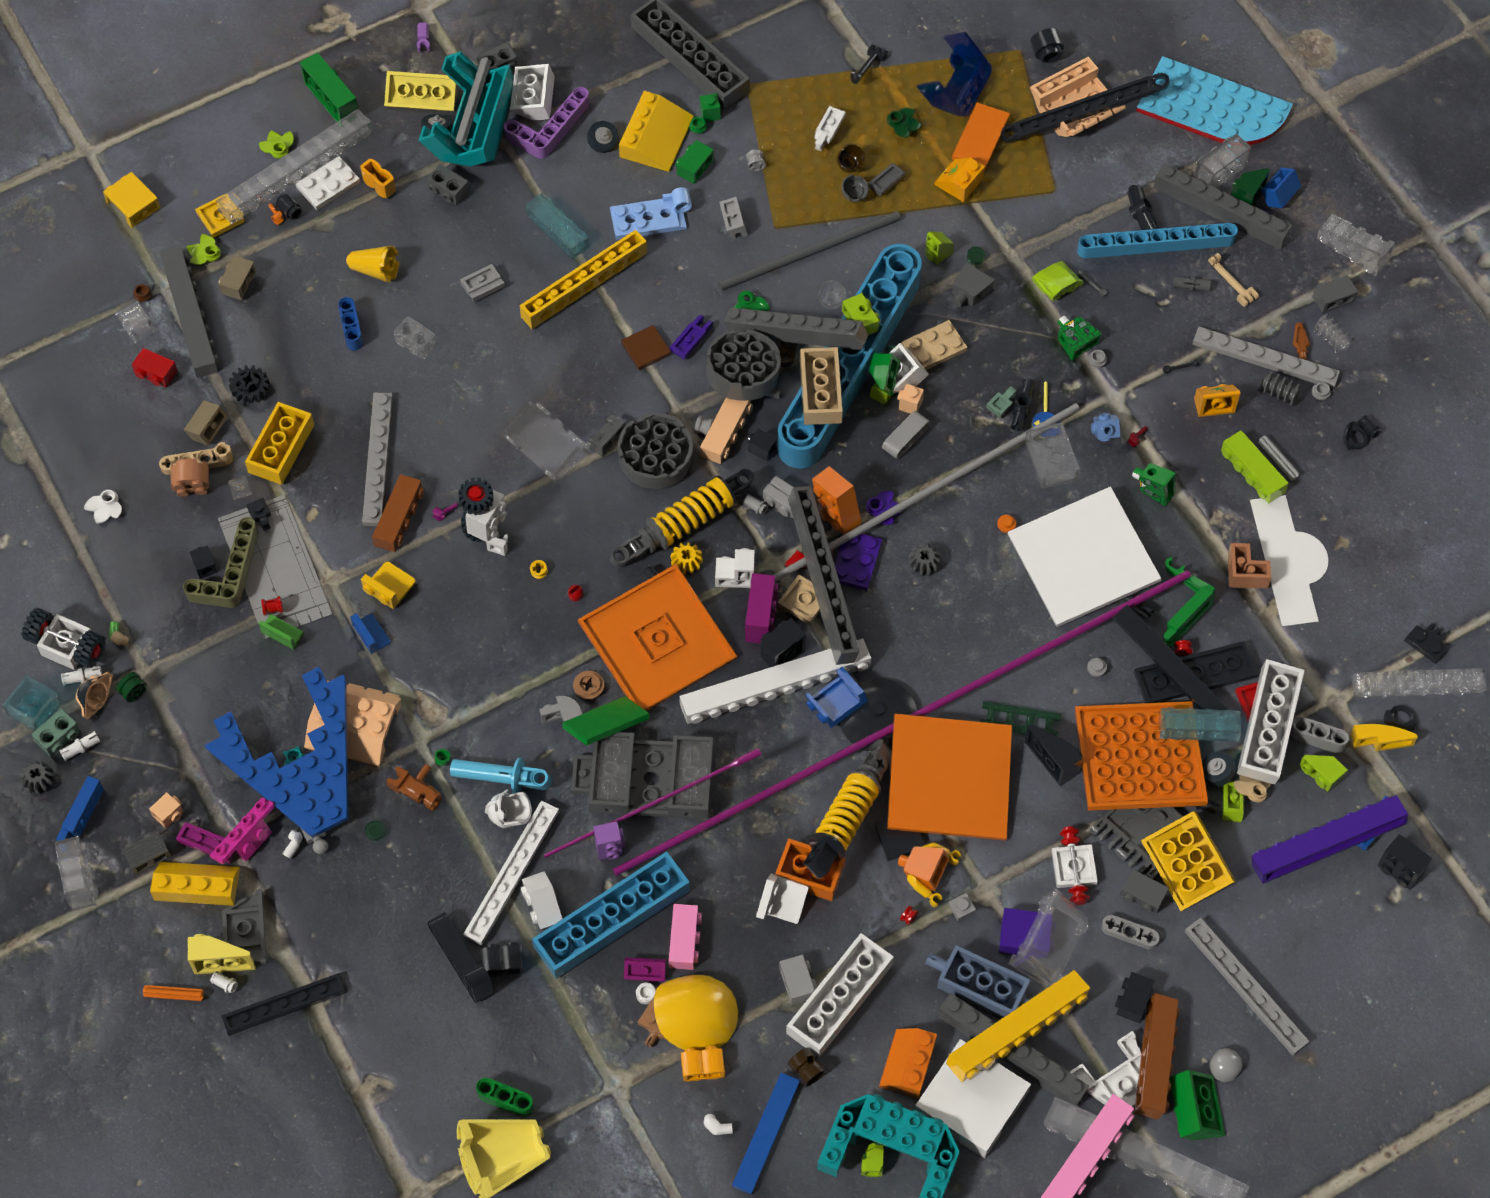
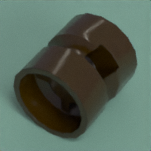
(808, 1069)

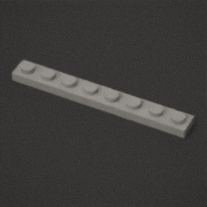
(1265, 357)
(377, 458)
(1246, 986)

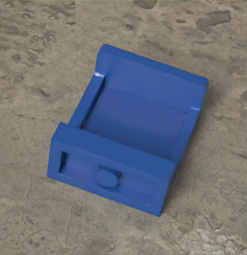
(837, 699)

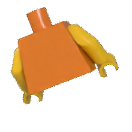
(926, 868)

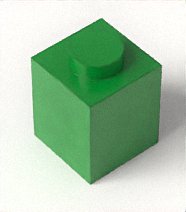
(709, 107)

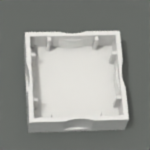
(975, 1107)

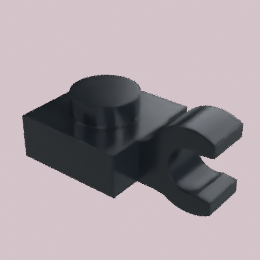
(259, 512)

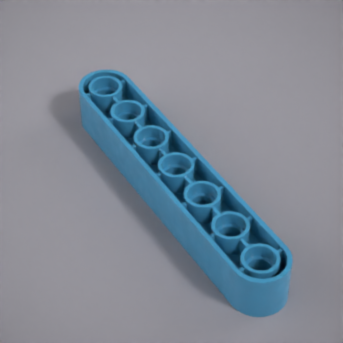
(890, 290)

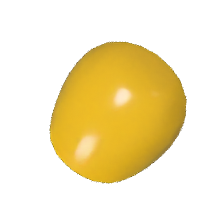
(695, 1012)

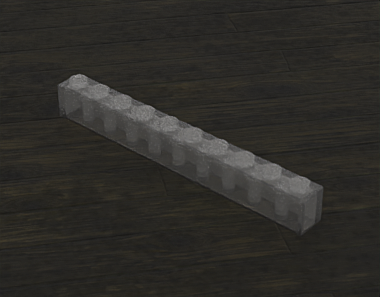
(294, 166)
(1147, 1156)

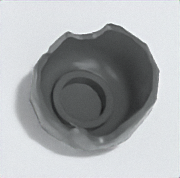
(854, 188)

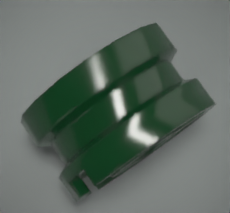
(131, 686)

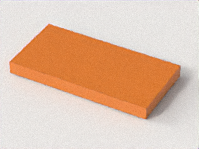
(981, 134)

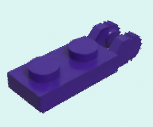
(690, 337)

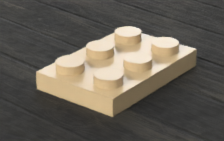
(936, 345)

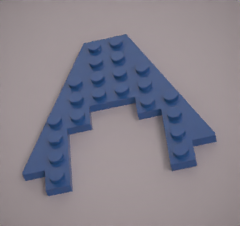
(312, 787)

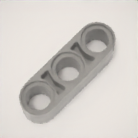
(906, 434)
(1329, 734)

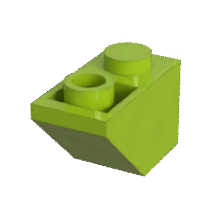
(938, 247)
(1324, 769)

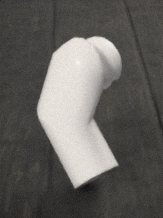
(296, 838)
(715, 1127)

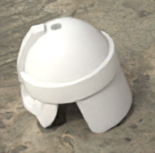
(509, 809)

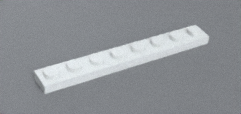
(511, 873)

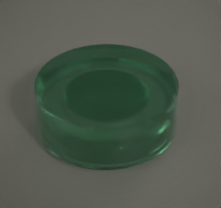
(975, 255)
(374, 830)

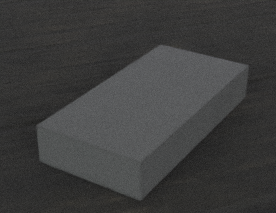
(886, 179)

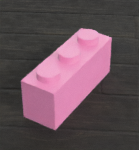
(684, 936)

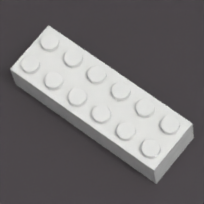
(1270, 722)
(839, 995)

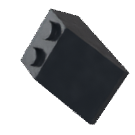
(1055, 754)

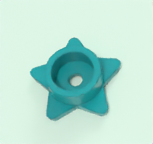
(292, 753)

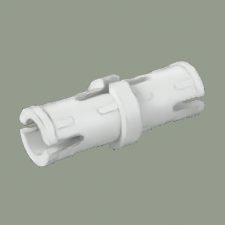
(80, 675)
(79, 746)

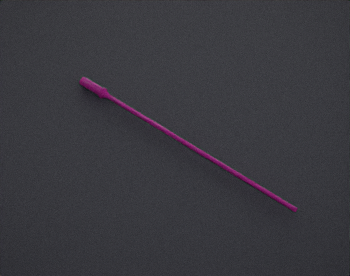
(737, 762)

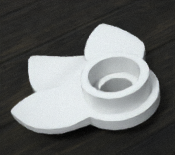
(102, 508)

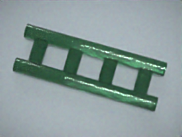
(1029, 713)

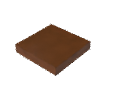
(645, 347)

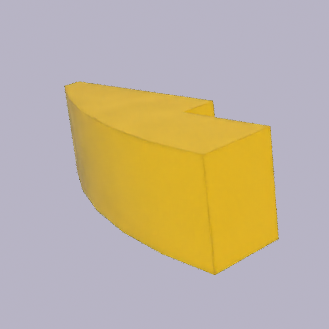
(1382, 736)

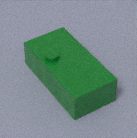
(328, 87)

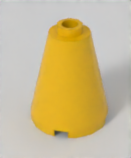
(375, 262)

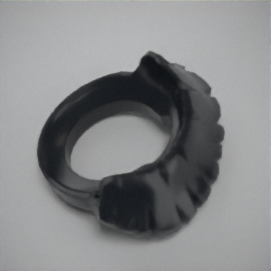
(1353, 426)
(1389, 718)

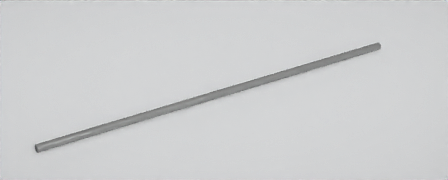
(929, 490)

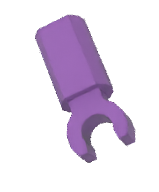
(423, 36)

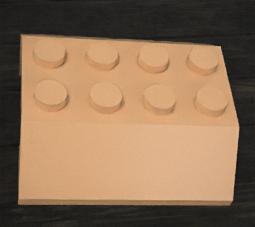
(1069, 86)
(367, 723)

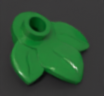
(755, 303)

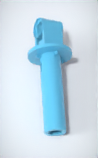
(517, 776)

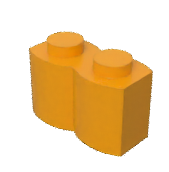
(378, 178)
(702, 1064)

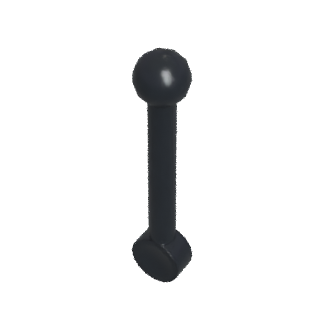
(1166, 369)

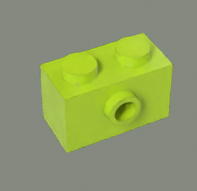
(860, 309)

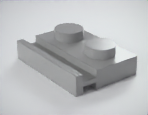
(482, 282)

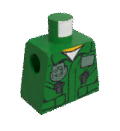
(1077, 336)
(1156, 482)

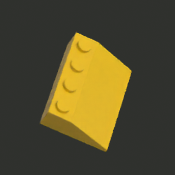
(655, 132)
(1188, 860)

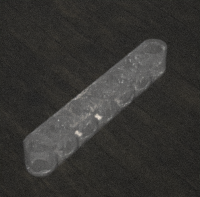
(1419, 682)

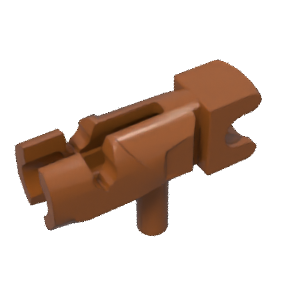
(415, 787)

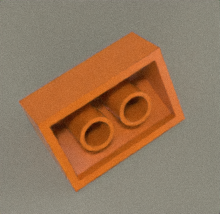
(908, 1061)

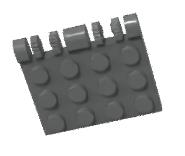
(1131, 828)

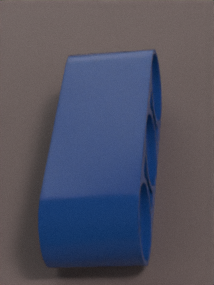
(350, 330)

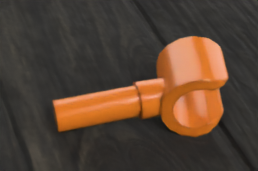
(277, 217)

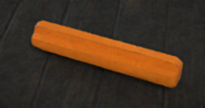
(173, 993)

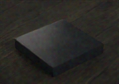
(897, 842)

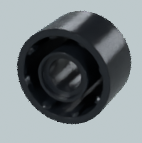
(1047, 45)

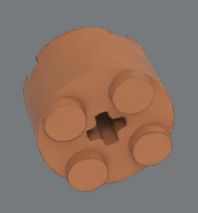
(189, 477)

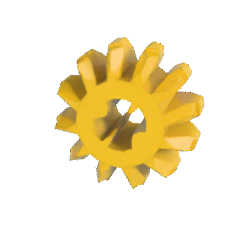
(687, 552)

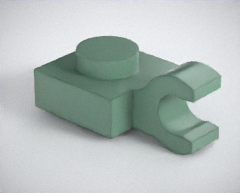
(1002, 403)

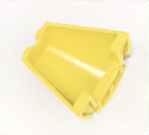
(499, 1152)

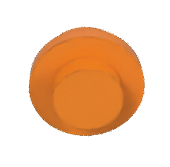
(1006, 523)

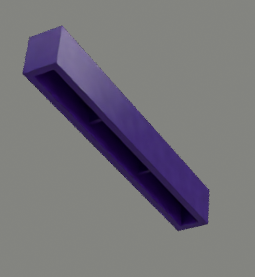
(1329, 839)

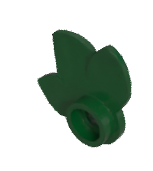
(905, 122)

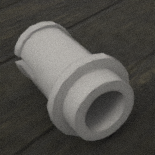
(755, 504)

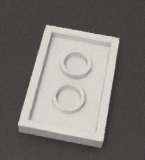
(328, 183)

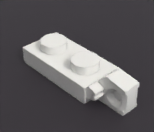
(828, 127)

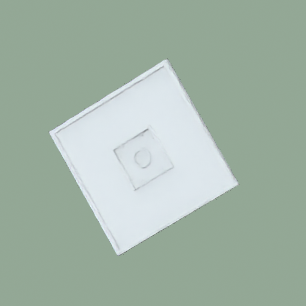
(1084, 556)

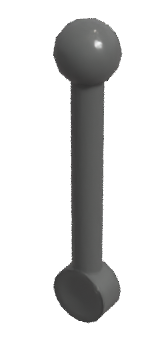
(1103, 292)

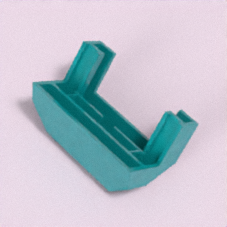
(488, 119)

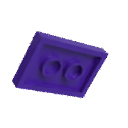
(857, 561)

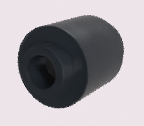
(288, 206)

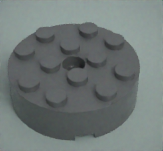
(743, 365)
(655, 451)

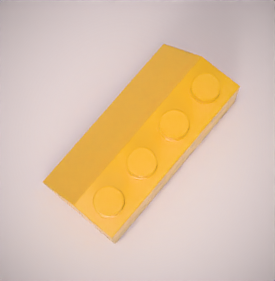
(195, 883)

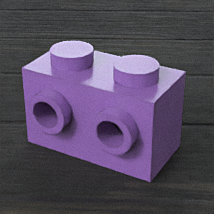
(609, 840)

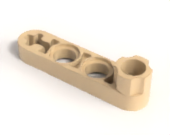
(221, 451)

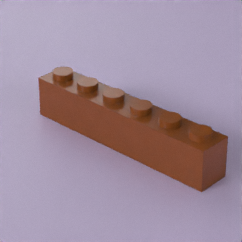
(1156, 1056)

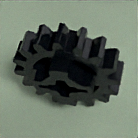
(249, 384)

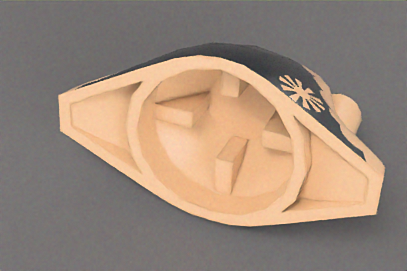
(93, 694)

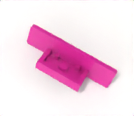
(247, 834)

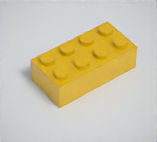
(279, 443)

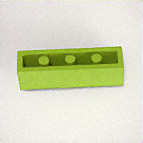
(1254, 467)

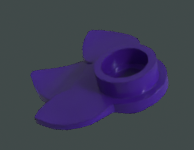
(883, 502)

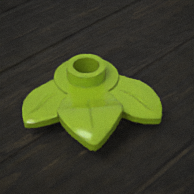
(277, 144)
(201, 252)

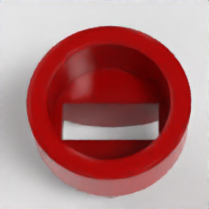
(576, 595)

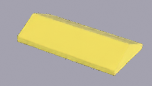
(420, 91)

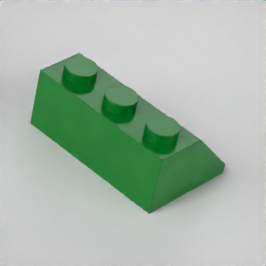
(1196, 1105)

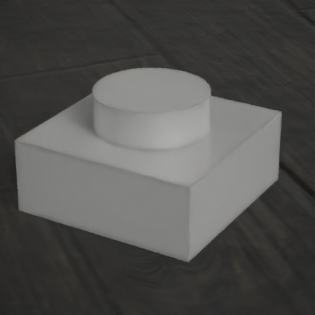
(962, 907)

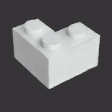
(735, 571)
(541, 896)

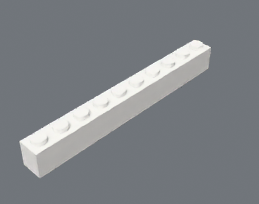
(767, 684)

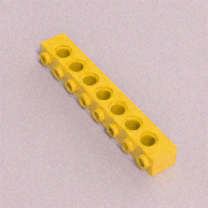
(583, 279)

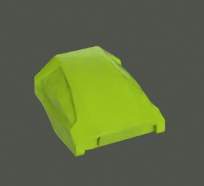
(1056, 280)

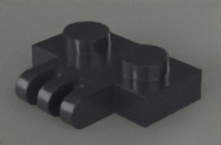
(1427, 642)

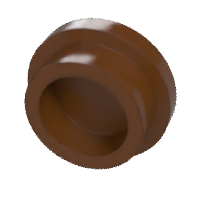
(142, 292)

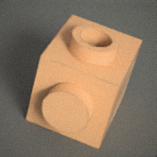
(910, 398)
(167, 810)

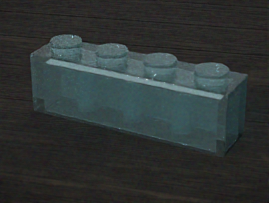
(557, 225)
(1199, 724)

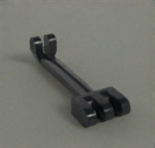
(874, 54)

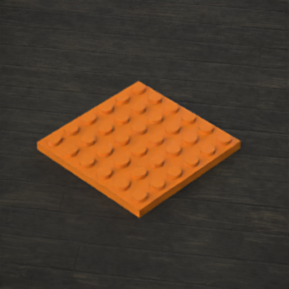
(1130, 764)

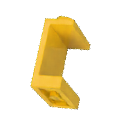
(132, 199)

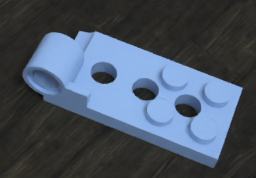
(672, 203)

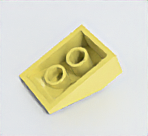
(213, 955)

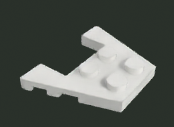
(1119, 1081)

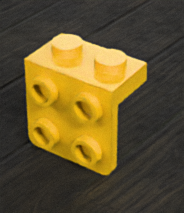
(388, 584)

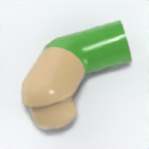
(115, 636)

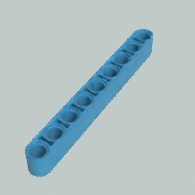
(1165, 236)

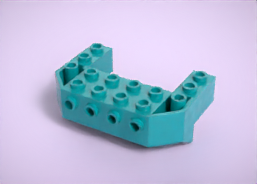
(897, 1129)

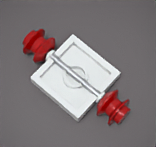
(1074, 866)

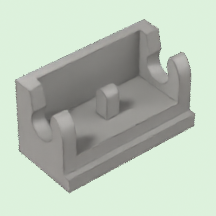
(733, 217)

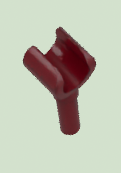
(1134, 438)

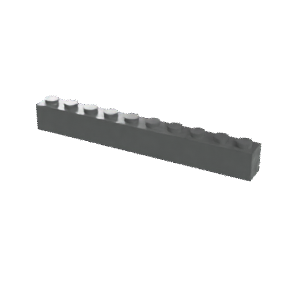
(823, 575)

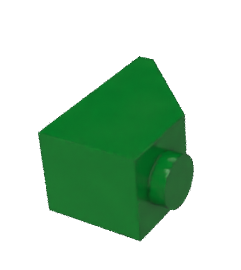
(884, 371)

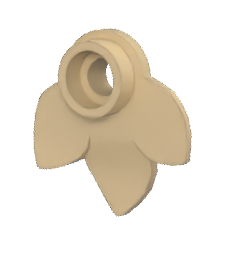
(1248, 786)

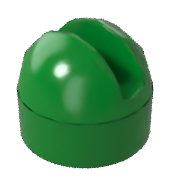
(444, 756)

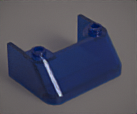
(967, 81)

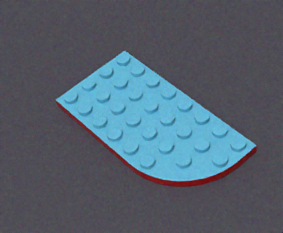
(1214, 105)

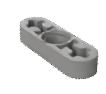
(1128, 924)

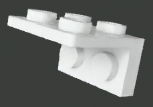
(782, 899)

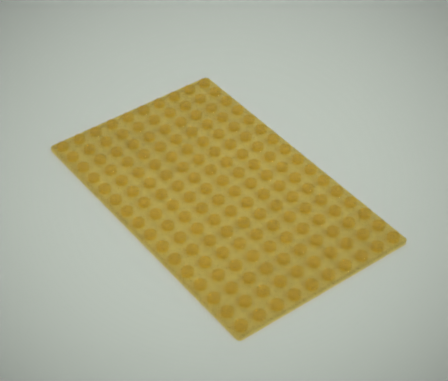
(807, 182)

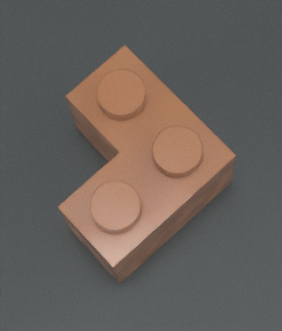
(1244, 571)

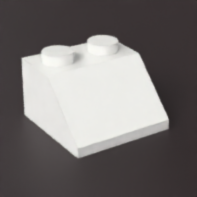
(909, 370)

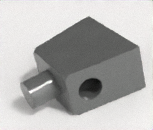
(971, 286)

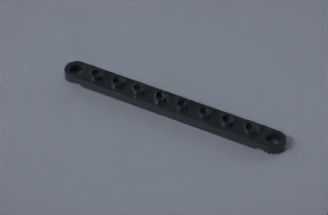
(1085, 107)

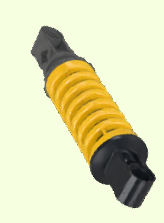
(682, 516)
(848, 810)

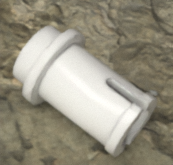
(229, 985)

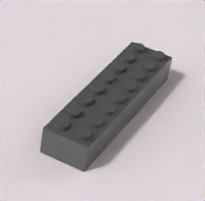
(690, 52)

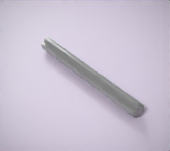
(473, 101)

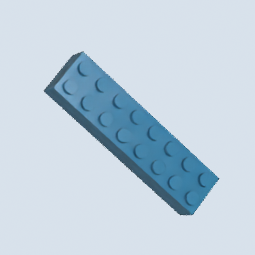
(611, 914)

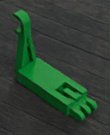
(1192, 610)

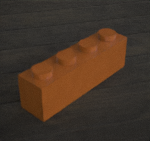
(397, 513)

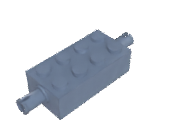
(980, 982)

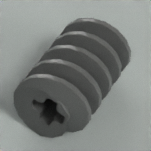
(1280, 388)

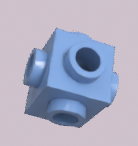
(1105, 427)

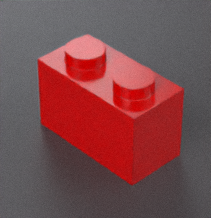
(154, 368)

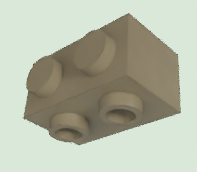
(237, 277)
(206, 422)

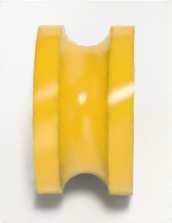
(534, 565)

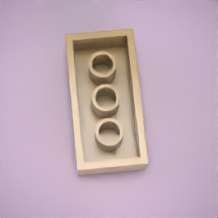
(821, 386)

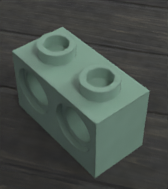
(52, 729)

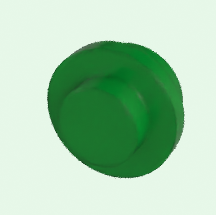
(698, 125)

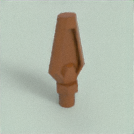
(1301, 340)

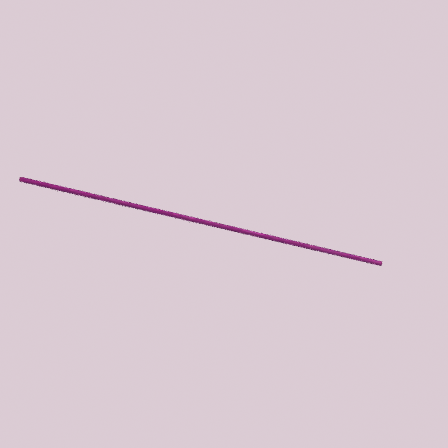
(889, 729)

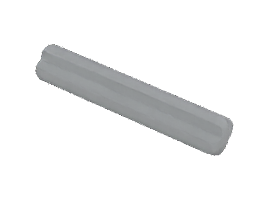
(1279, 458)

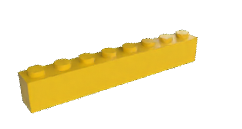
(1018, 1026)

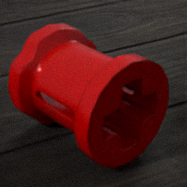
(272, 605)

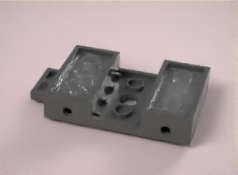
(618, 768)

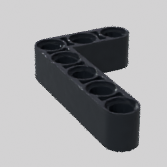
(472, 975)

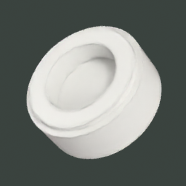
(645, 993)

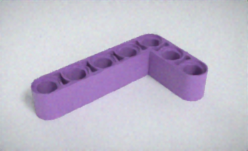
(544, 142)

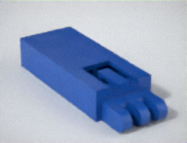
(81, 809)

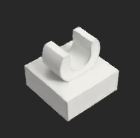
(497, 545)

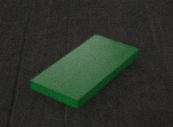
(605, 720)

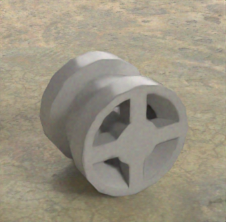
(755, 160)
(702, 425)

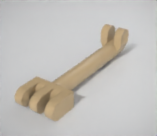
(1245, 296)

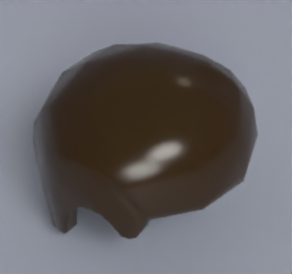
(850, 158)

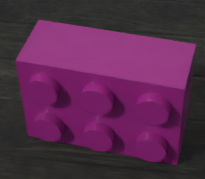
(761, 607)

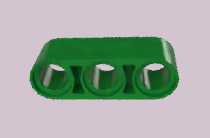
(510, 1105)

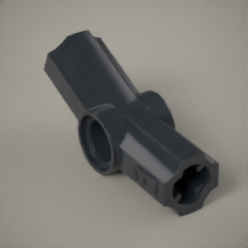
(1141, 208)

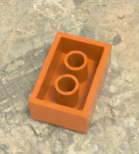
(836, 500)
(793, 868)

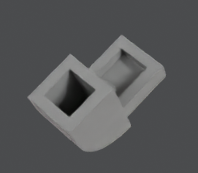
(564, 709)

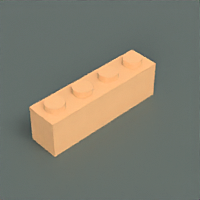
(724, 429)

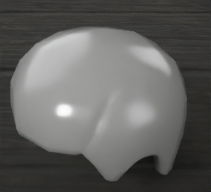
(1225, 1065)

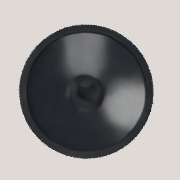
(884, 701)

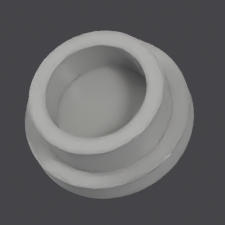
(1097, 358)
(1321, 391)
(1096, 667)

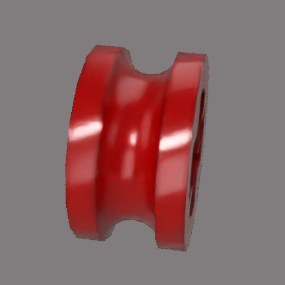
(1183, 647)
(909, 915)

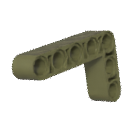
(232, 570)

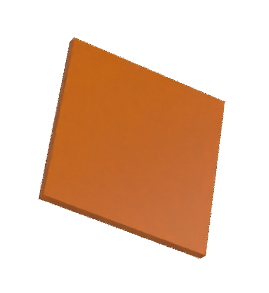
(657, 638)
(949, 777)

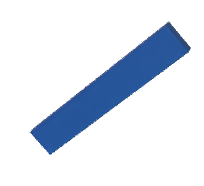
(766, 1133)

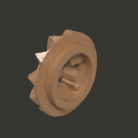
(583, 679)

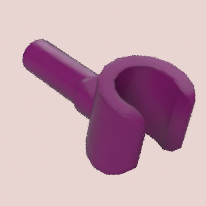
(440, 514)

